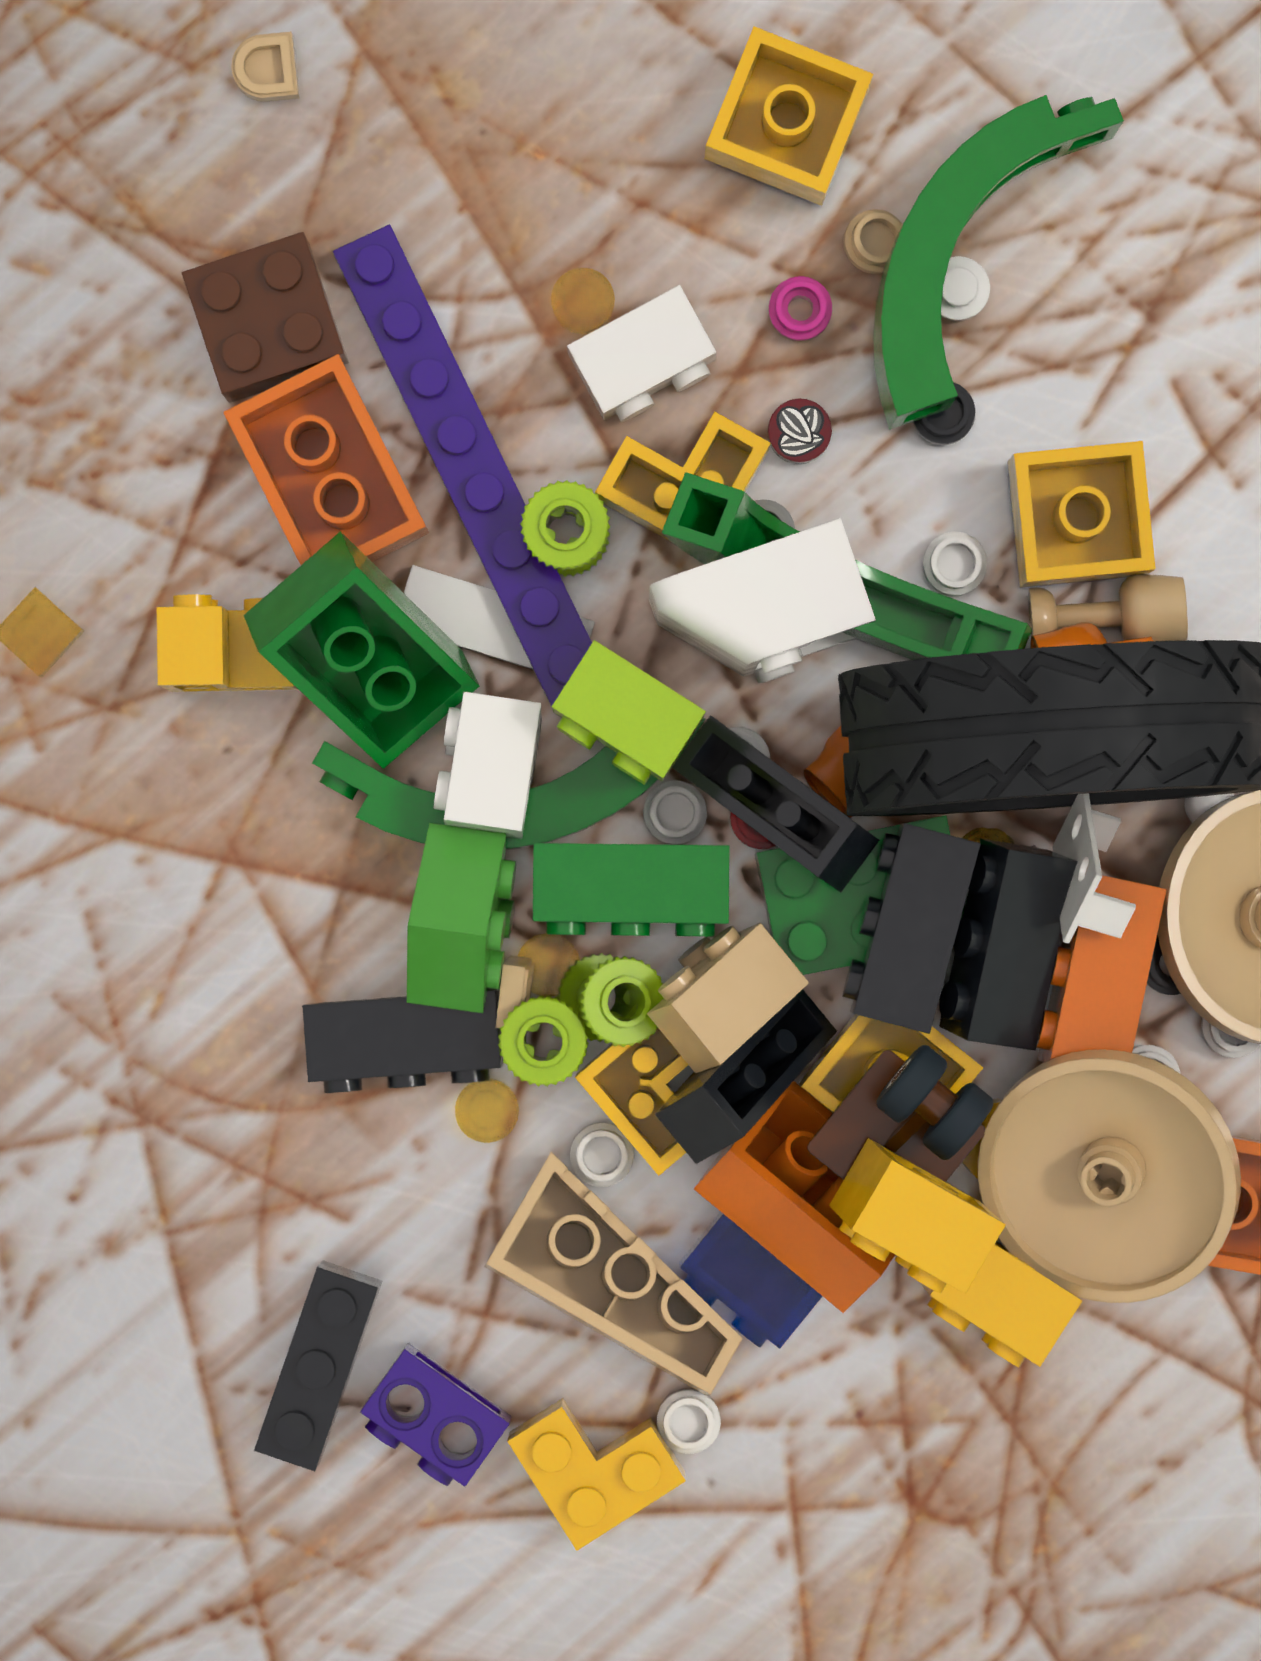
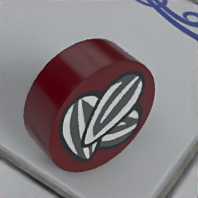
(799, 431)

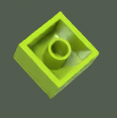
(627, 713)

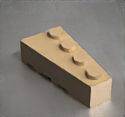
(598, 1272)

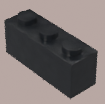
(775, 804)
(911, 927)
(1006, 945)
(398, 1042)
(728, 1100)
(318, 1365)

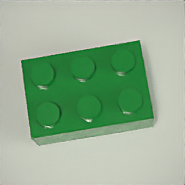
(360, 650)
(631, 887)
(813, 919)

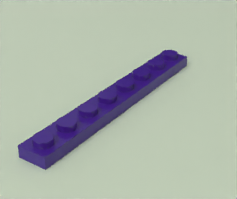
(464, 454)

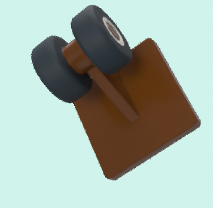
(907, 1113)

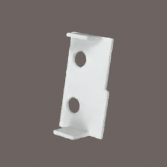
(1080, 839)

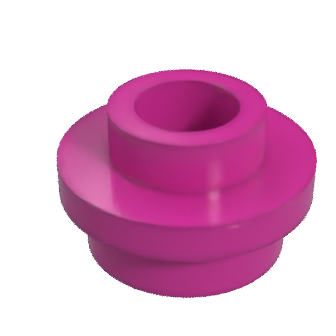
(806, 289)

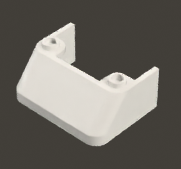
(768, 602)

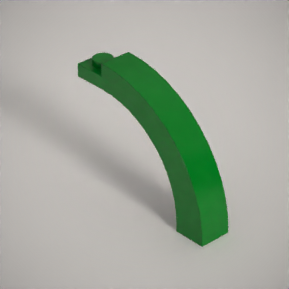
(907, 321)
(911, 621)
(553, 809)

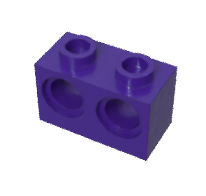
(445, 1402)

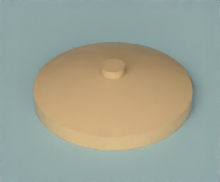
(1214, 916)
(1110, 1175)

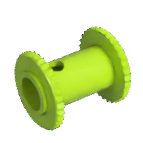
(554, 503)
(636, 990)
(521, 1055)

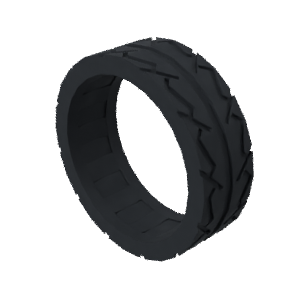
(1052, 726)

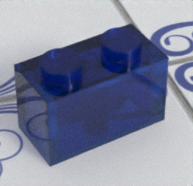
(749, 1281)

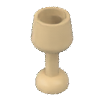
(1145, 608)

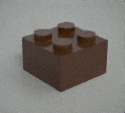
(263, 315)

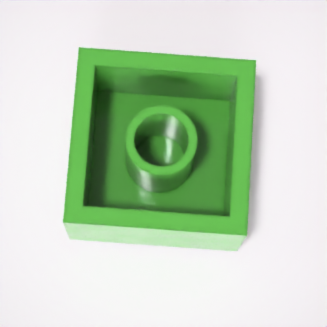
(459, 918)

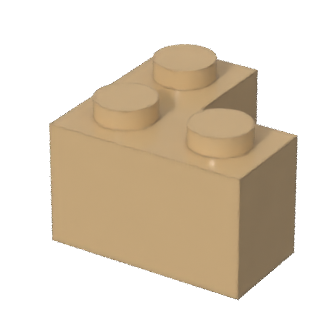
(725, 994)

